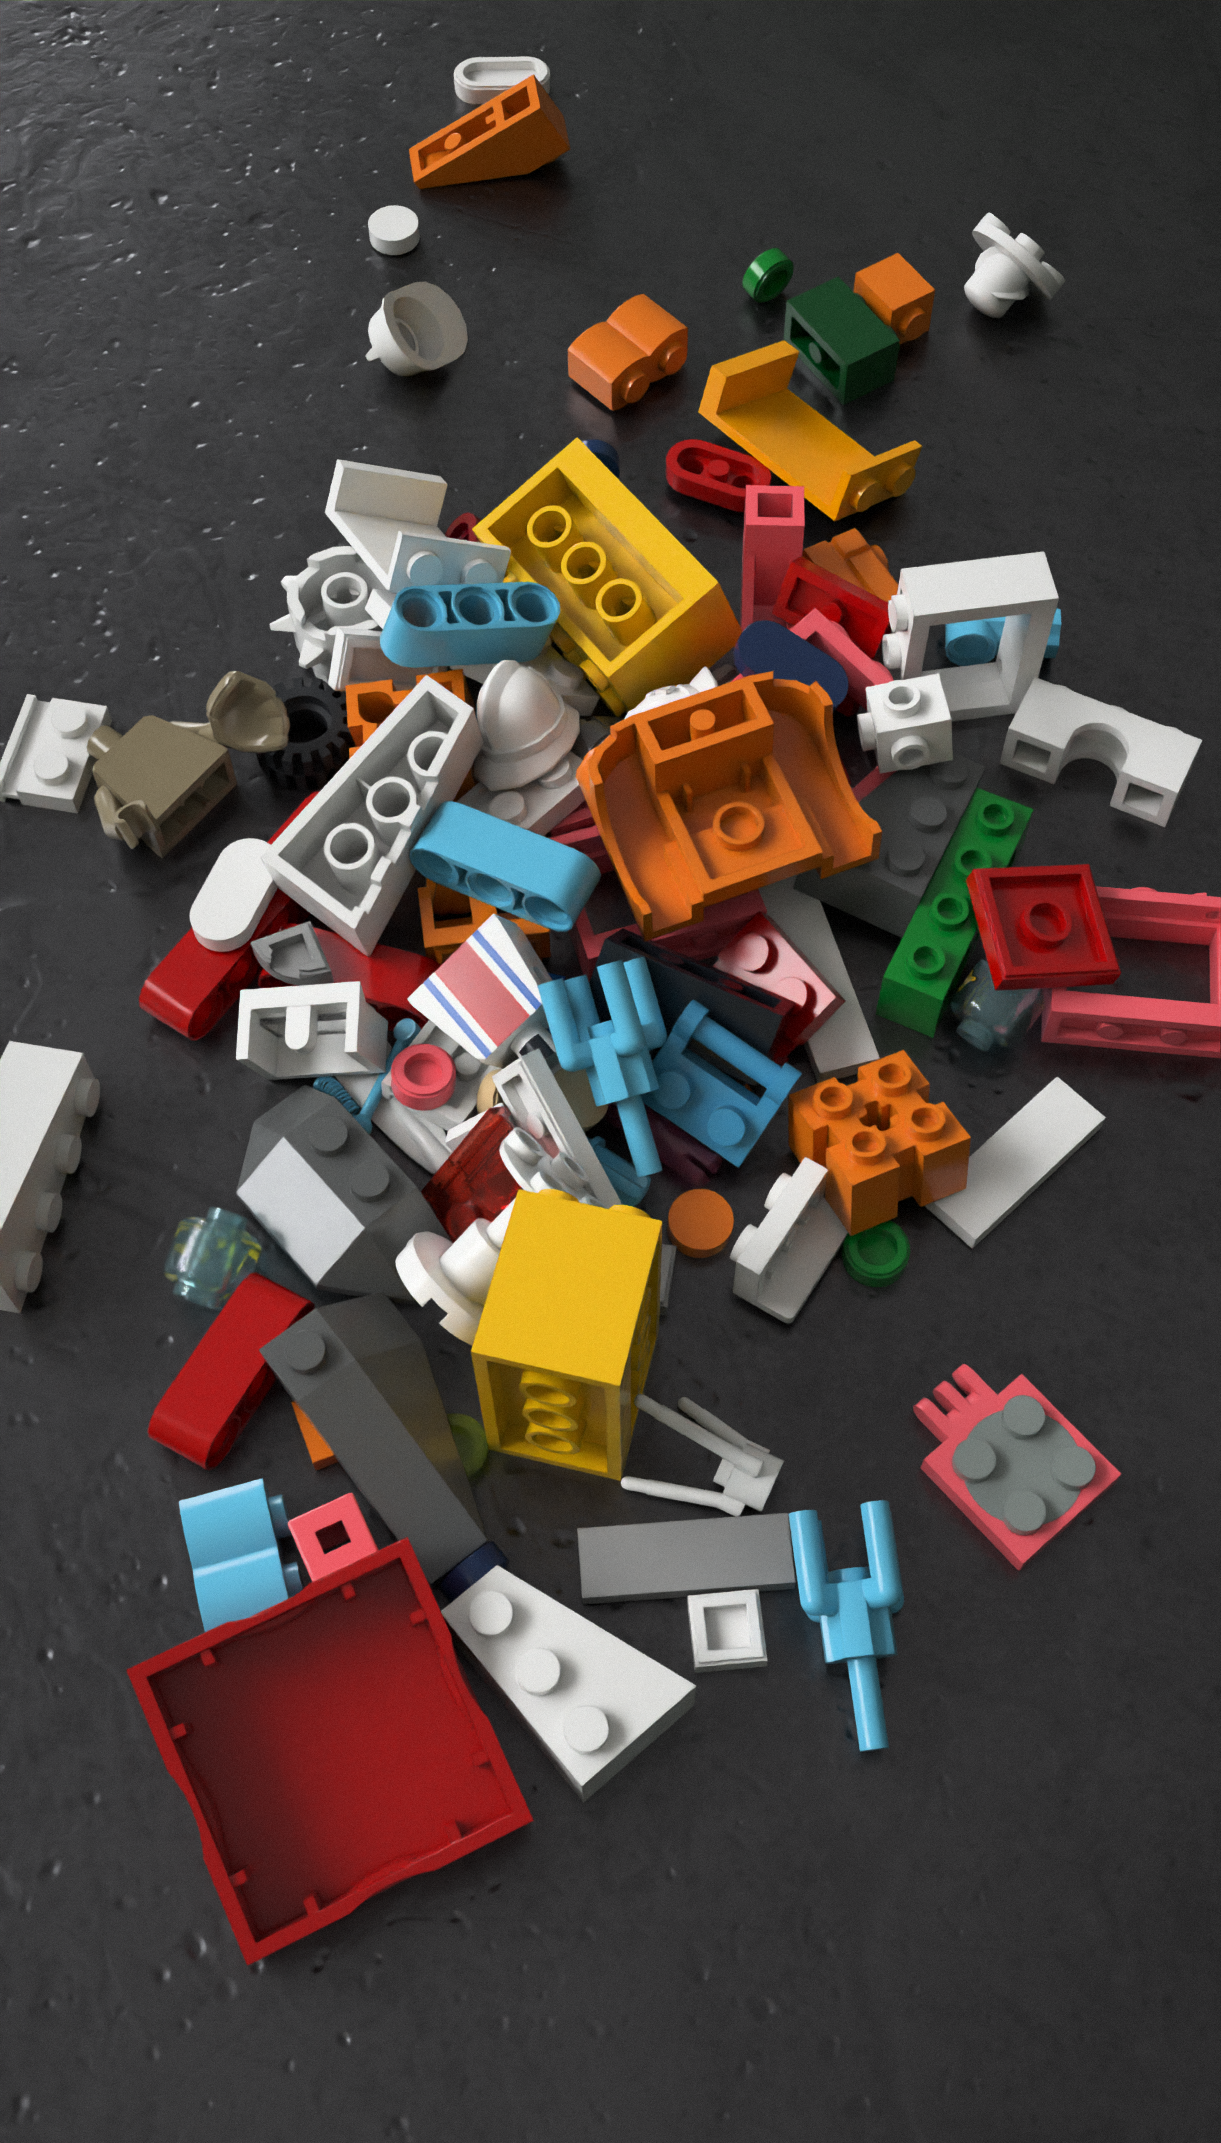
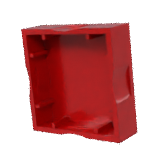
(328, 1749)

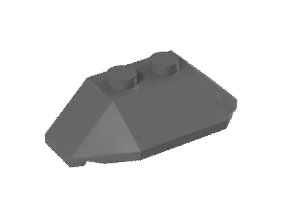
(332, 1196)

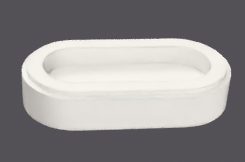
(484, 78)
(233, 897)

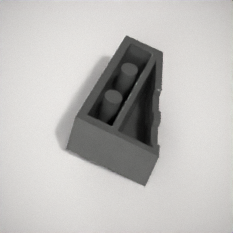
(917, 820)

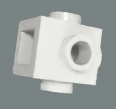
(907, 723)

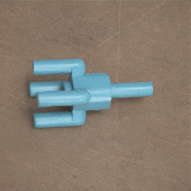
(613, 1050)
(853, 1608)

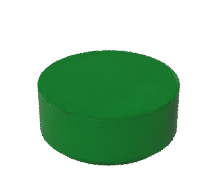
(768, 275)
(877, 1255)

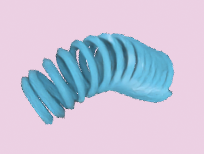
(335, 1091)

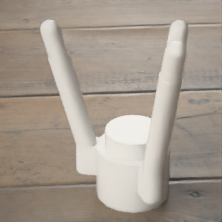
(744, 1471)

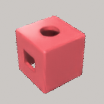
(330, 1527)

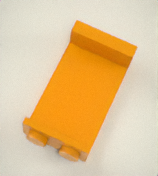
(758, 411)

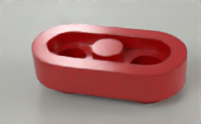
(713, 473)

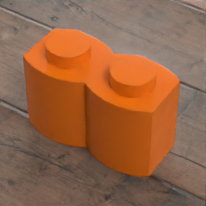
(628, 352)

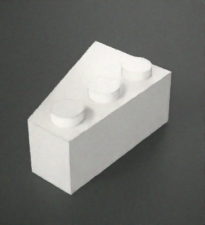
(565, 1679)

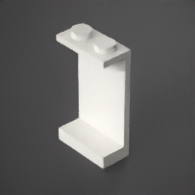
(393, 527)

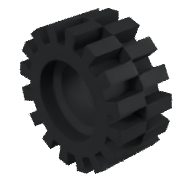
(315, 758)

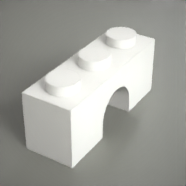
(1066, 726)

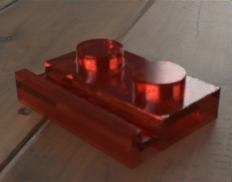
(474, 1177)

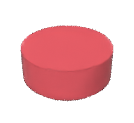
(423, 1077)

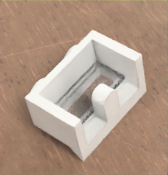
(310, 1031)

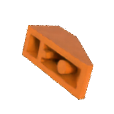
(495, 140)

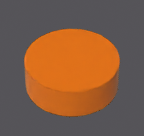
(700, 1223)

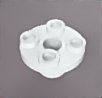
(1008, 269)

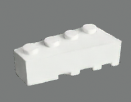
(354, 840)
(41, 1120)

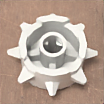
(325, 597)

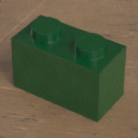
(841, 340)

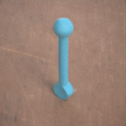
(405, 1033)

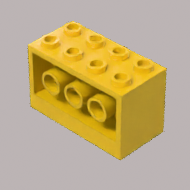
(628, 592)
(569, 1331)

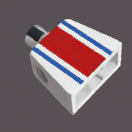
(491, 996)

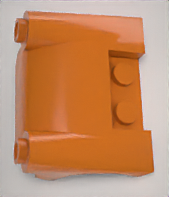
(723, 798)

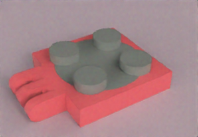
(1011, 1462)

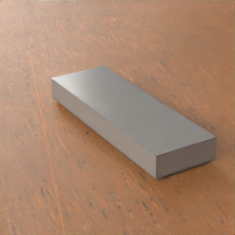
(685, 1558)

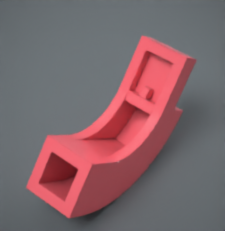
(770, 542)

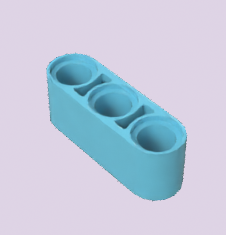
(469, 624)
(505, 866)

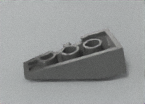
(379, 1411)

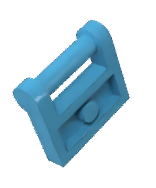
(706, 1099)

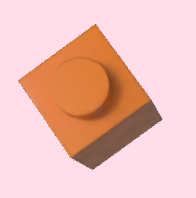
(897, 296)

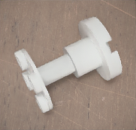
(462, 1271)

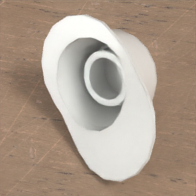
(417, 330)

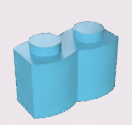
(238, 1552)

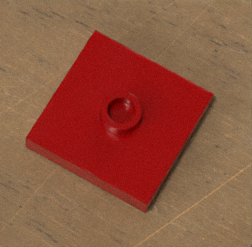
(1042, 927)

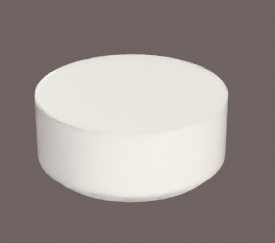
(394, 230)

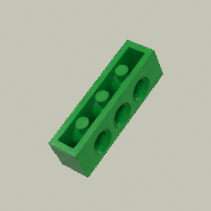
(944, 924)

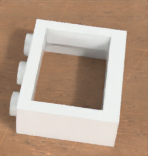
(970, 591)

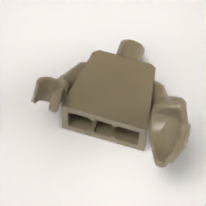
(173, 773)

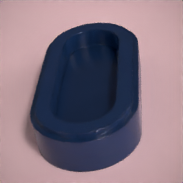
(772, 647)

